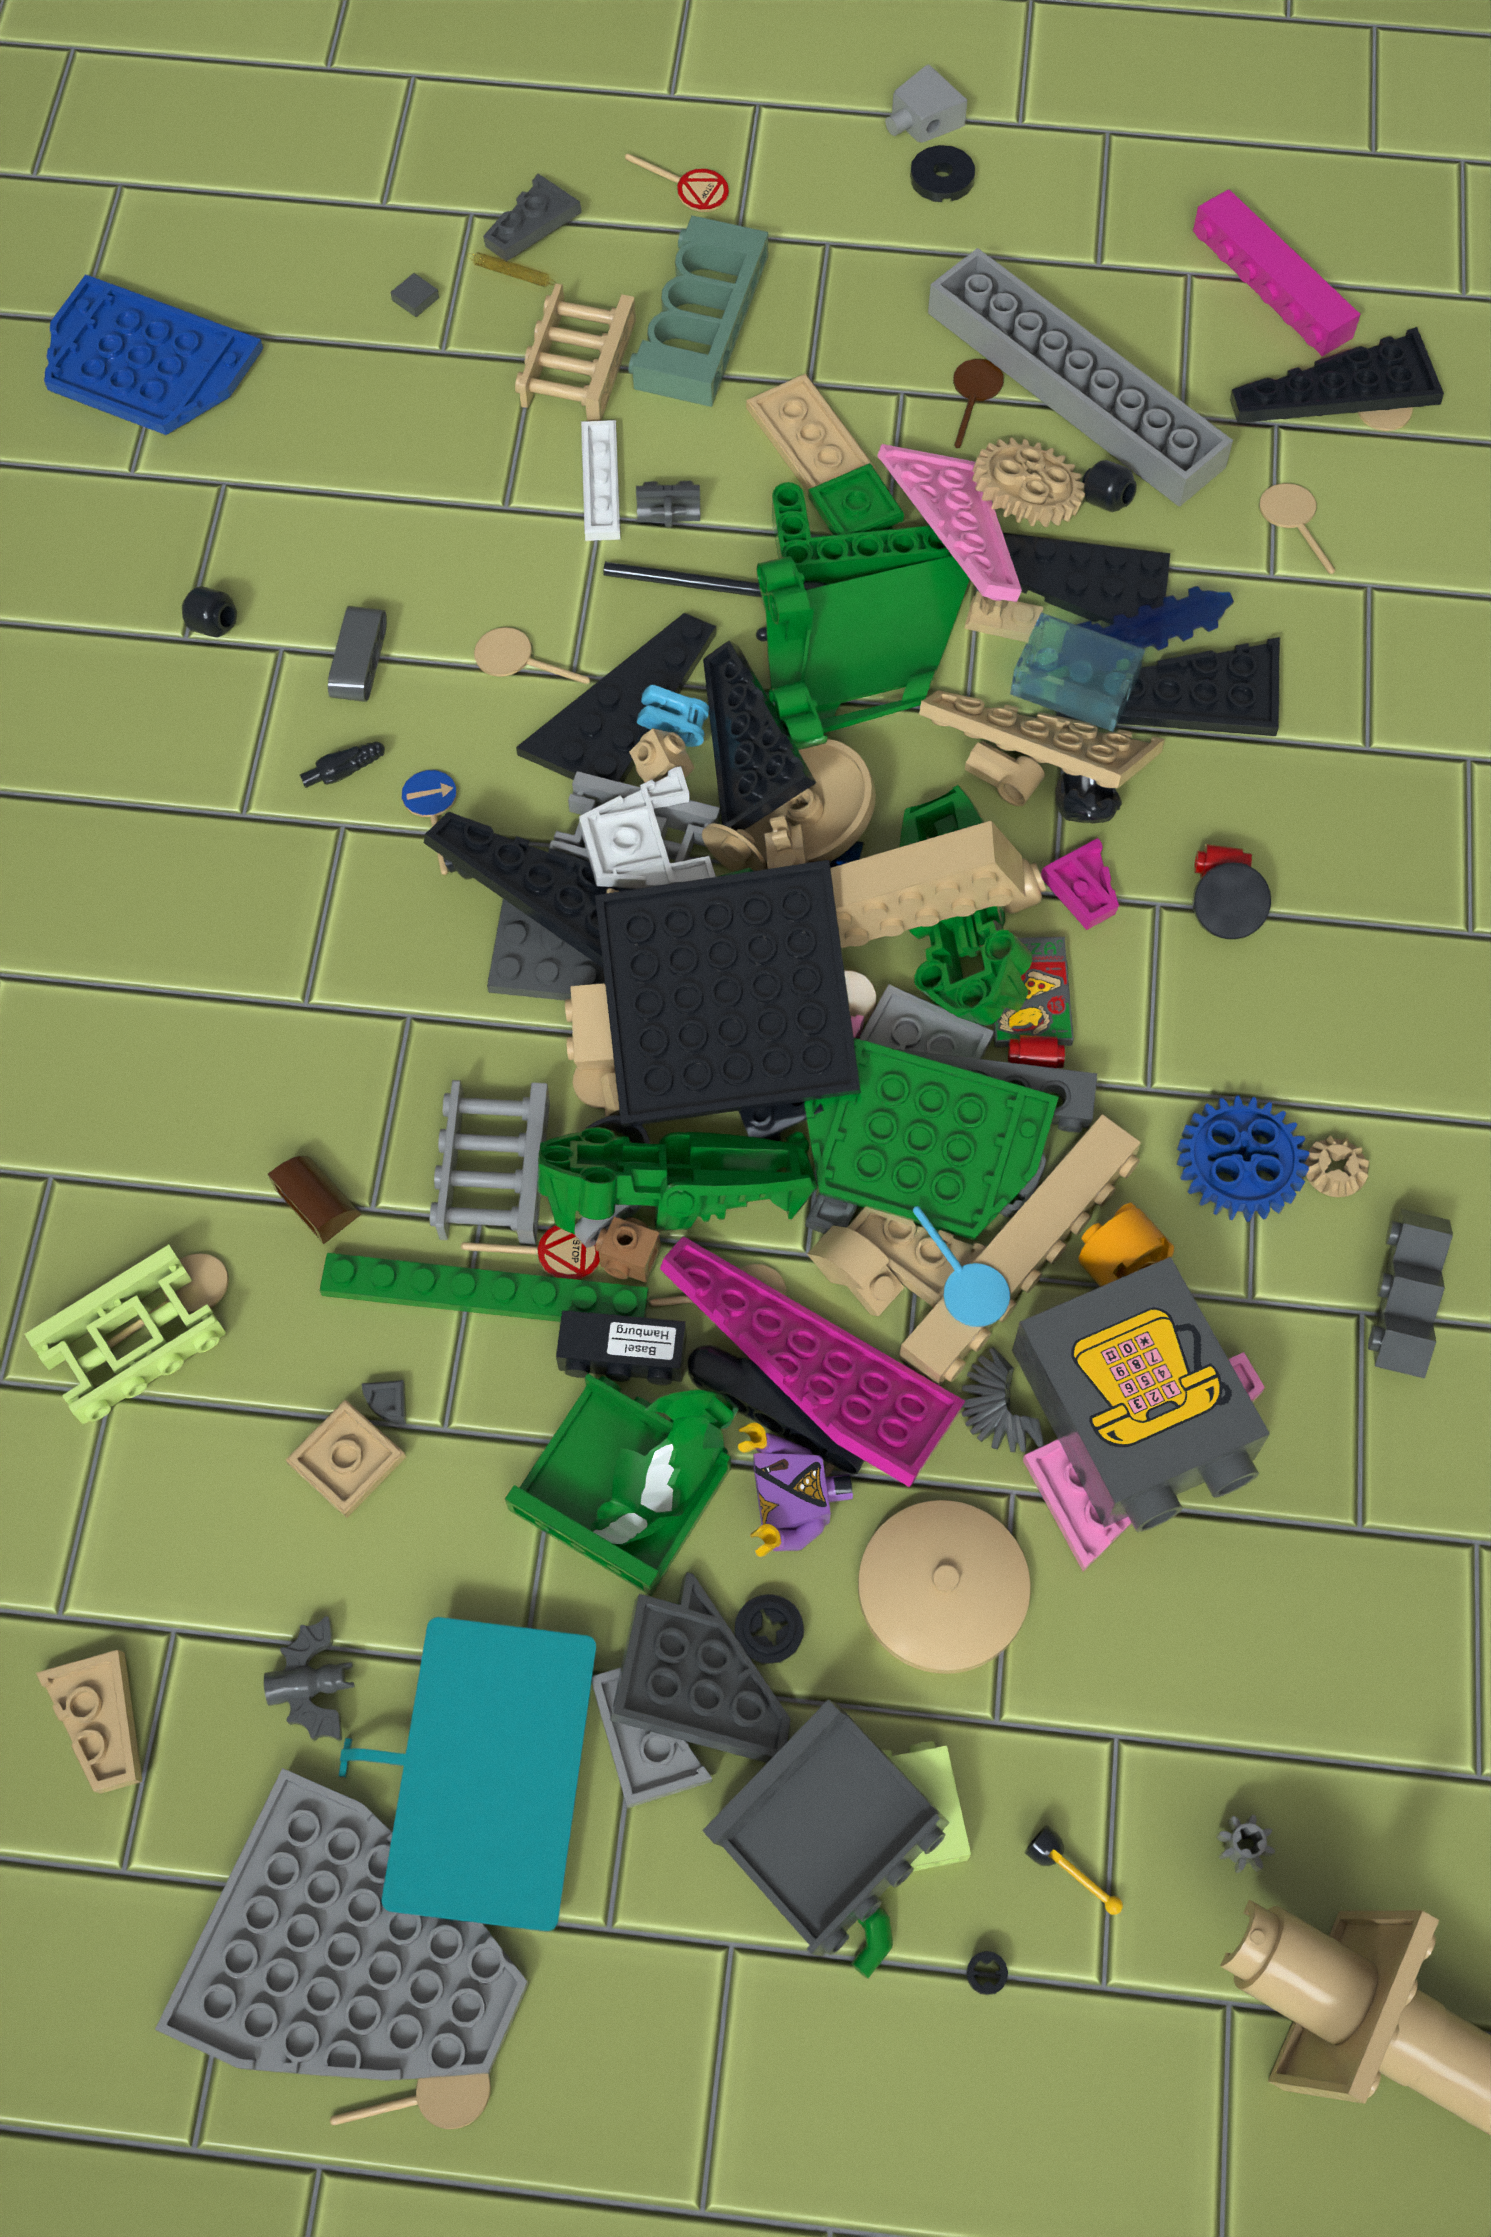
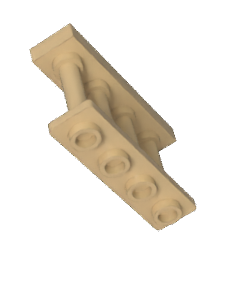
(601, 370)

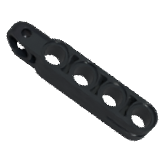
(764, 1403)

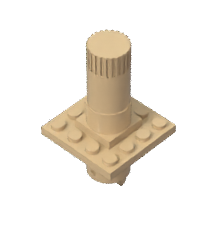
(1361, 2009)

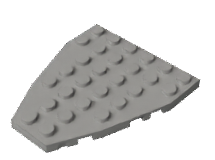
(323, 1979)

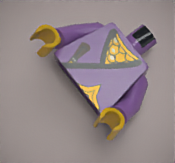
(790, 1491)

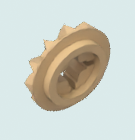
(1336, 1182)

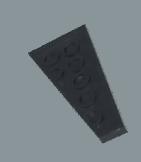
(1352, 381)
(1089, 577)
(1210, 692)
(601, 724)
(751, 747)
(542, 884)

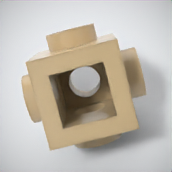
(658, 753)

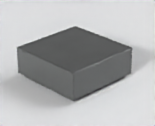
(414, 295)
(829, 1212)

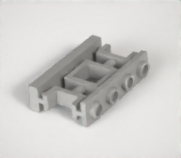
(594, 791)

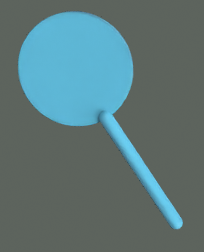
(973, 1292)

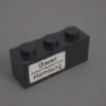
(621, 1347)

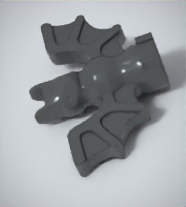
(301, 1683)

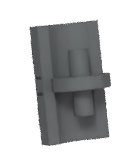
(668, 502)

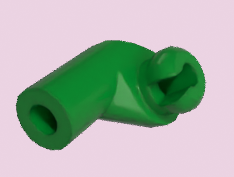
(878, 1943)

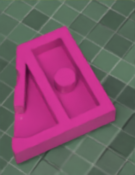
(1083, 884)

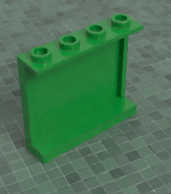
(577, 1478)

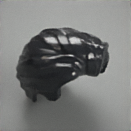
(1084, 800)

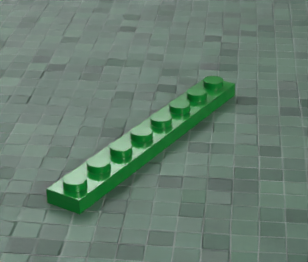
(475, 1289)

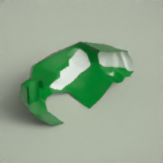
(661, 1485)

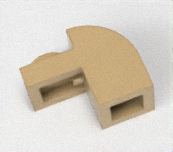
(860, 1265)

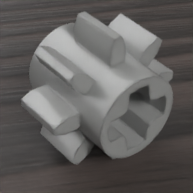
(1245, 1831)

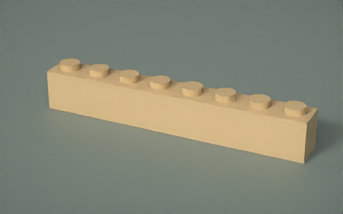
(1028, 1242)

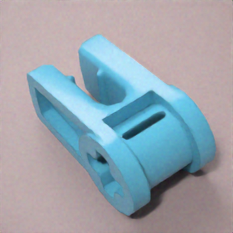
(674, 713)

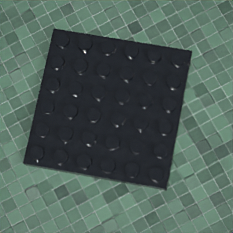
(727, 994)

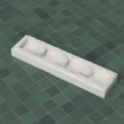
(600, 480)

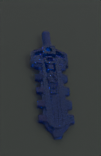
(1173, 619)

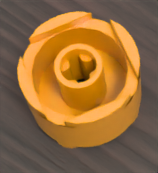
(1123, 1246)

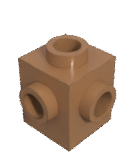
(628, 1249)

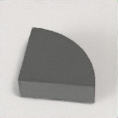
(387, 1400)

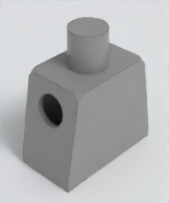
(926, 107)

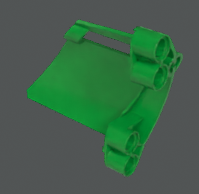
(854, 641)

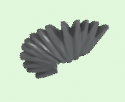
(992, 1410)

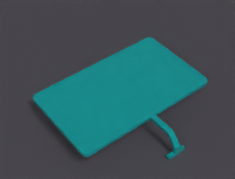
(488, 1774)

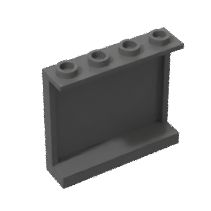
(828, 1828)

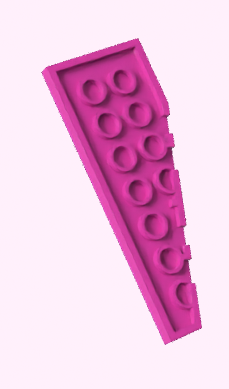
(835, 1378)

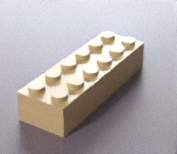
(926, 883)

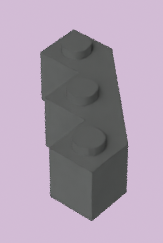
(1410, 1293)

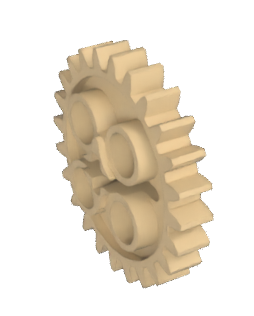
(1028, 482)

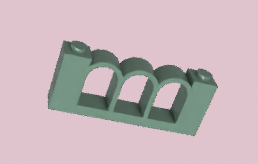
(687, 373)

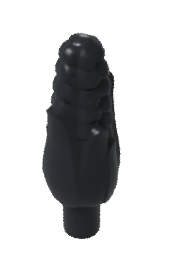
(342, 764)

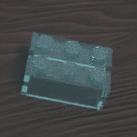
(1077, 671)

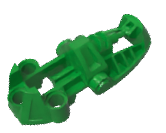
(1005, 958)
(680, 1176)

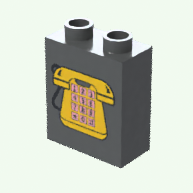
(1141, 1396)

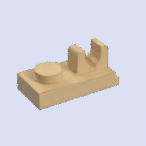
(1002, 617)
(785, 844)

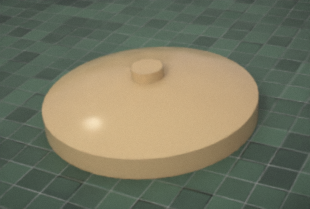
(831, 810)
(944, 1586)

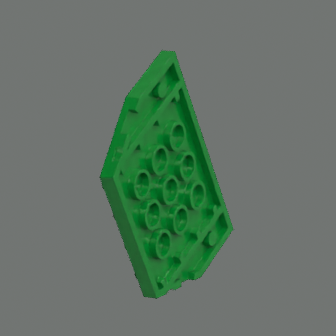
(928, 1140)

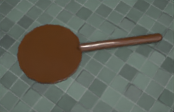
(978, 382)

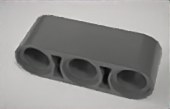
(357, 653)

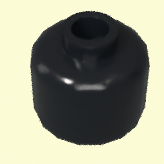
(1109, 486)
(209, 611)

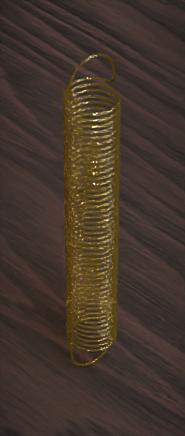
(513, 266)

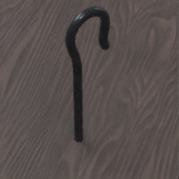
(693, 581)

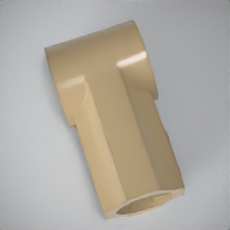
(1013, 777)

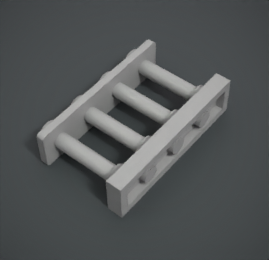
(522, 1218)

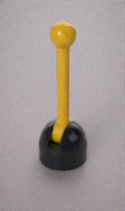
(1048, 1850)

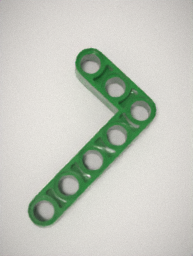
(845, 555)

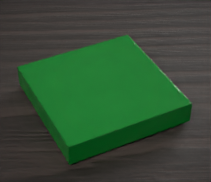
(856, 502)

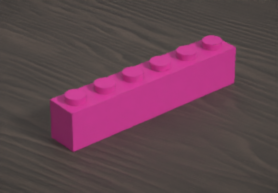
(1276, 272)

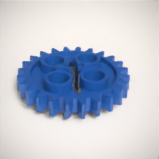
(1242, 1158)

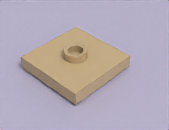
(346, 1458)

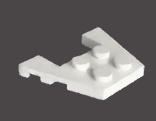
(627, 841)

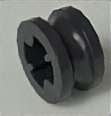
(986, 1958)

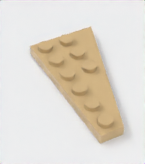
(1051, 739)

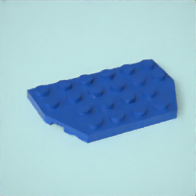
(143, 357)

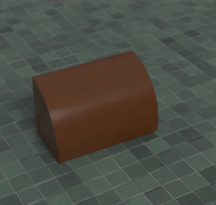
(313, 1197)

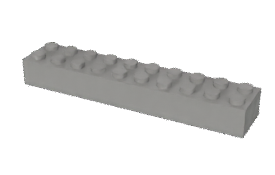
(1079, 377)

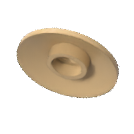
(733, 848)

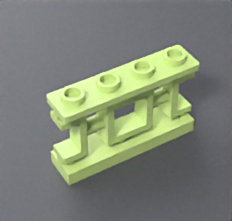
(107, 1310)

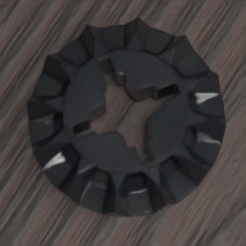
(779, 1612)

